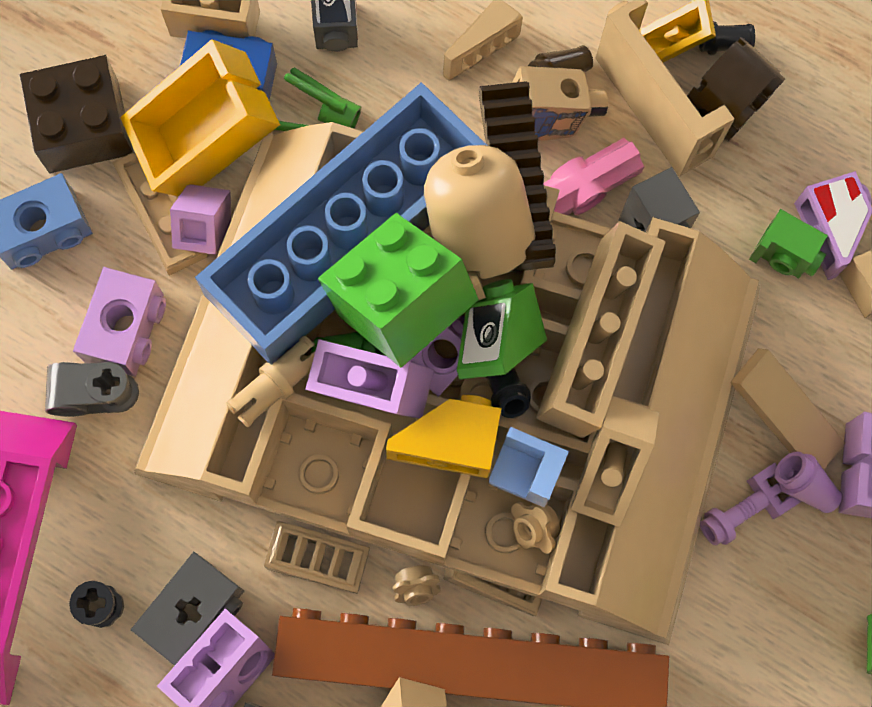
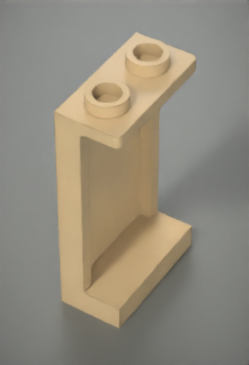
(655, 95)

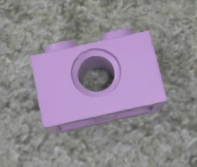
(114, 297)

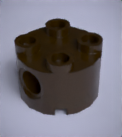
(738, 80)

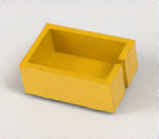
(199, 119)

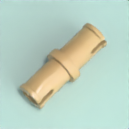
(273, 382)

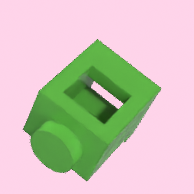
(791, 246)

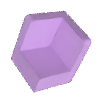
(200, 219)

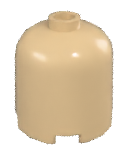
(480, 209)

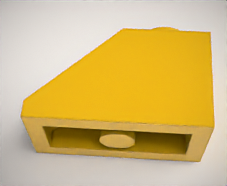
(451, 437)

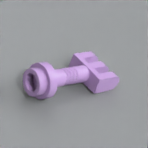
(720, 526)

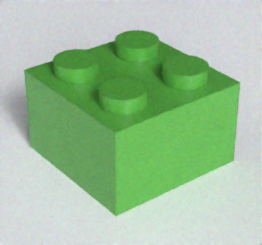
(399, 289)

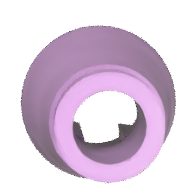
(807, 481)

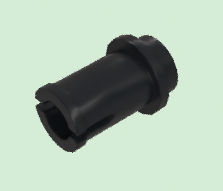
(726, 36)
(509, 394)

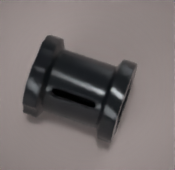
(90, 592)

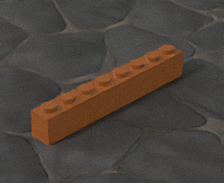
(469, 664)

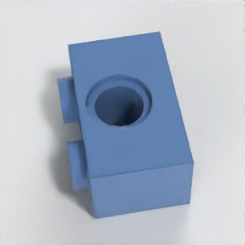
(48, 201)

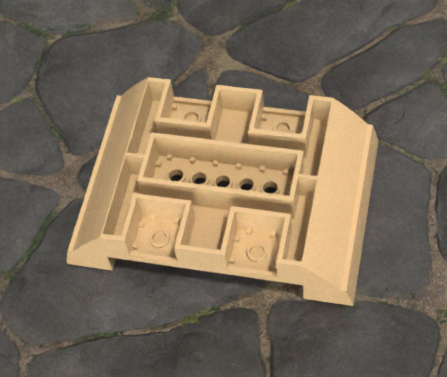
(329, 459)

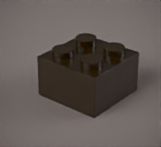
(75, 114)

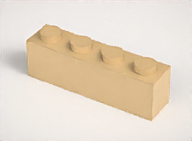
(601, 330)

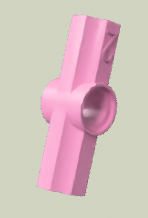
(587, 181)

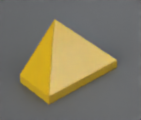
(680, 30)

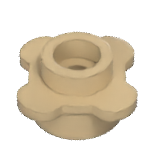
(535, 526)
(416, 585)

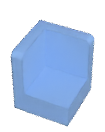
(528, 467)

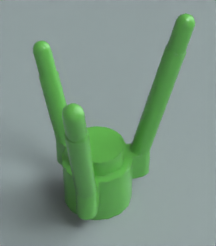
(334, 107)

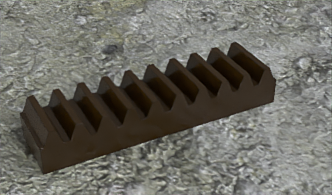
(511, 128)

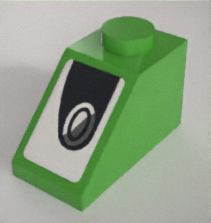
(500, 330)

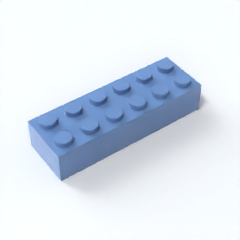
(272, 272)

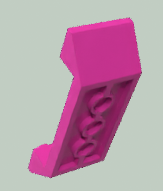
(28, 459)

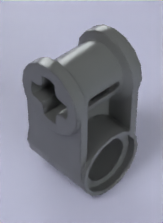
(82, 389)

